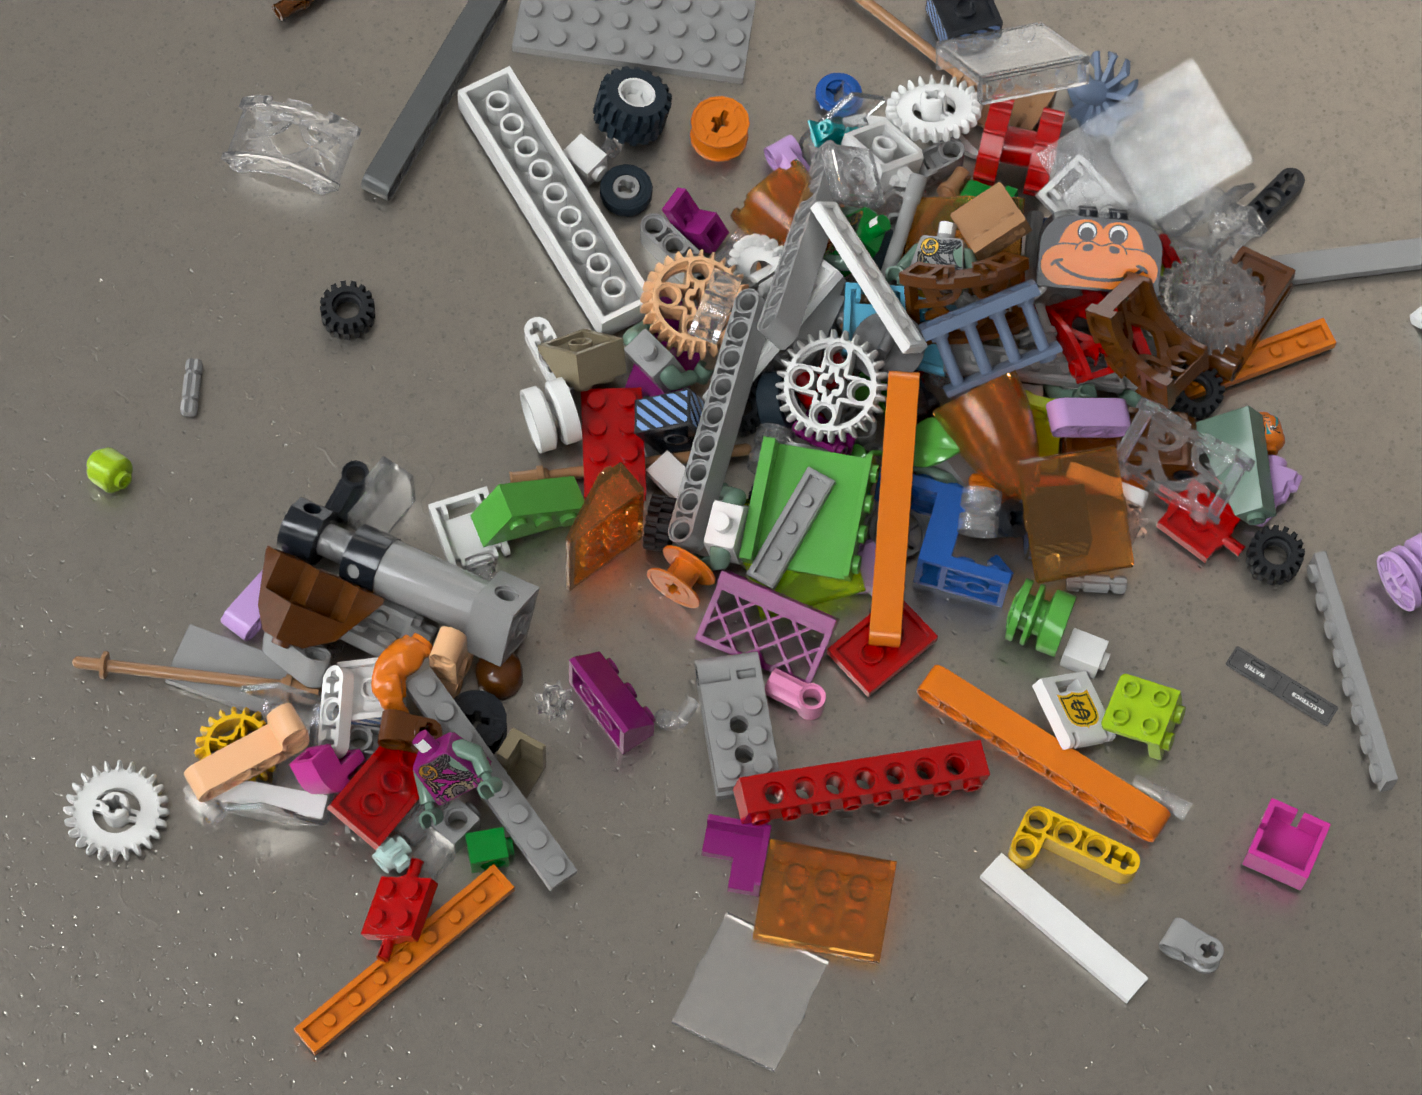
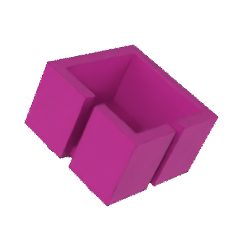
(1285, 850)

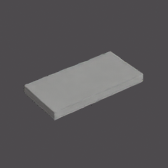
(217, 653)

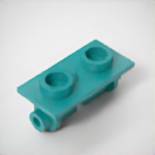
(826, 131)

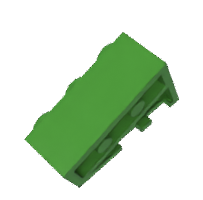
(527, 508)

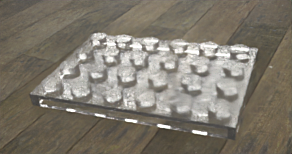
(1149, 149)

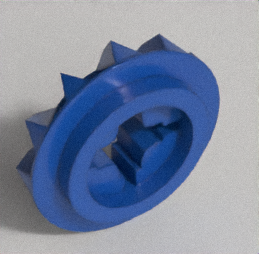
(831, 85)

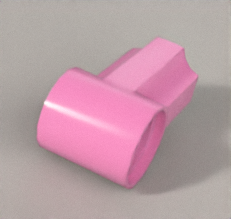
(793, 692)

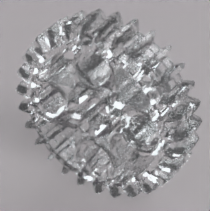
(1212, 302)

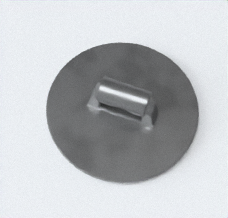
(876, 333)

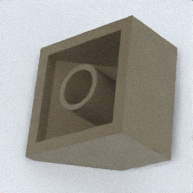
(585, 358)

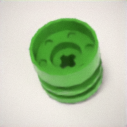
(1039, 617)

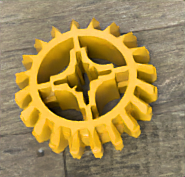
(212, 736)

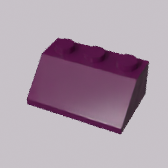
(611, 700)

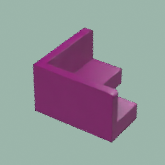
(743, 845)

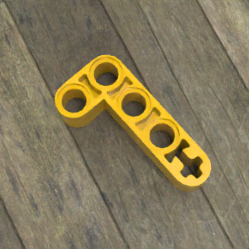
(1075, 851)

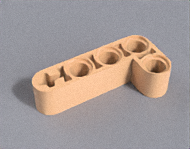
(250, 755)

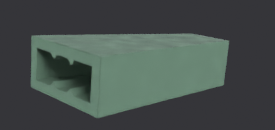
(1244, 429)

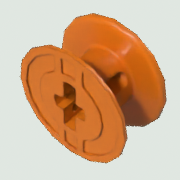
(709, 118)
(681, 576)

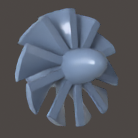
(1103, 91)

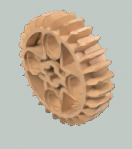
(690, 289)

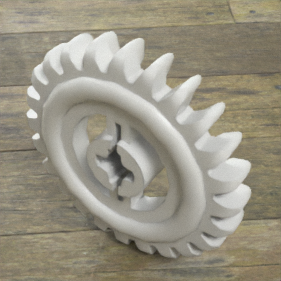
(932, 103)
(746, 256)
(88, 803)

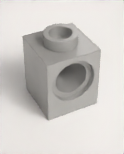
(462, 811)

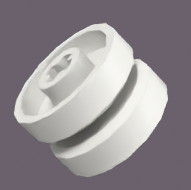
(551, 415)

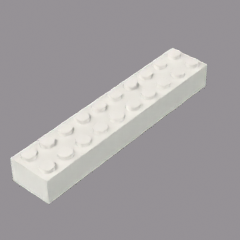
(554, 200)

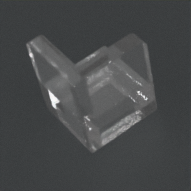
(435, 852)

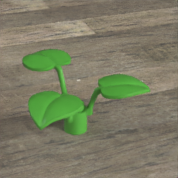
(931, 440)

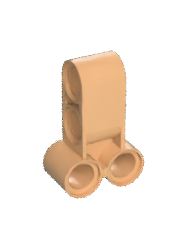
(450, 659)

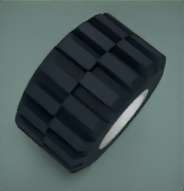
(632, 106)

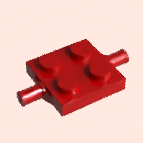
(1200, 538)
(399, 909)

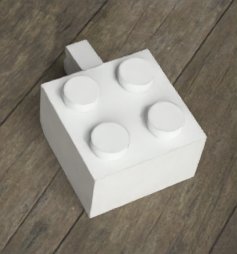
(892, 150)

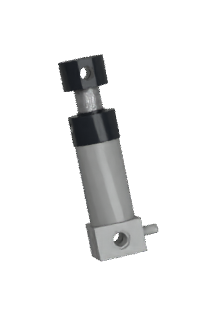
(489, 613)

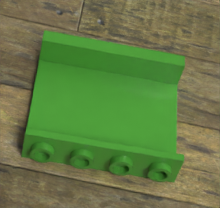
(839, 528)

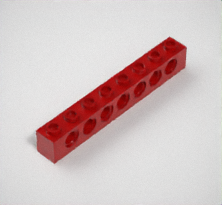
(965, 757)

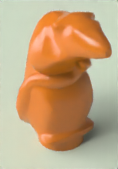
(394, 666)

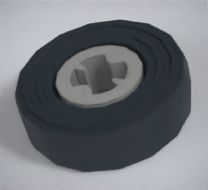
(632, 178)

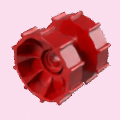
(1015, 145)

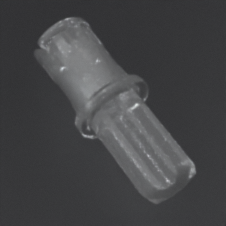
(1175, 804)

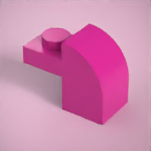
(322, 772)

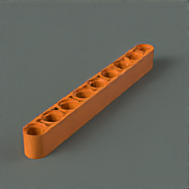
(894, 509)
(1043, 753)

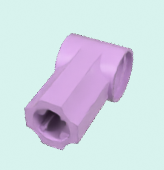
(783, 153)

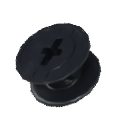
(488, 710)

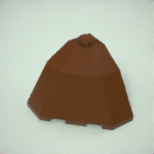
(308, 603)

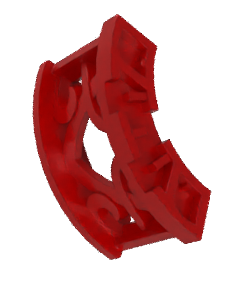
(1077, 344)

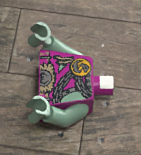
(447, 770)

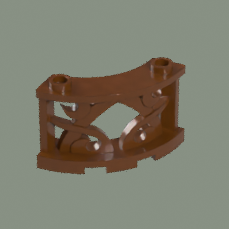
(938, 277)
(1172, 345)

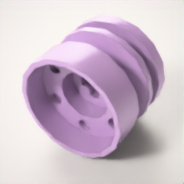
(1402, 573)

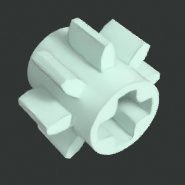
(393, 854)

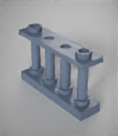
(966, 319)

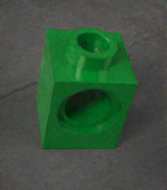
(488, 848)

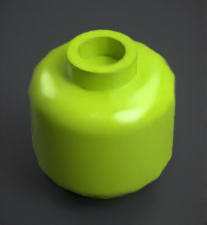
(109, 469)

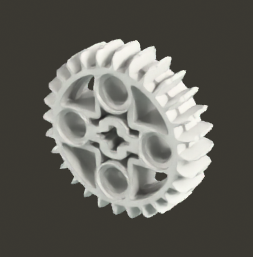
(829, 372)

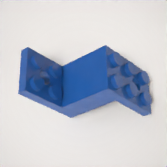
(936, 562)

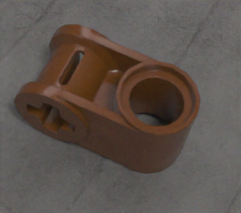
(400, 729)

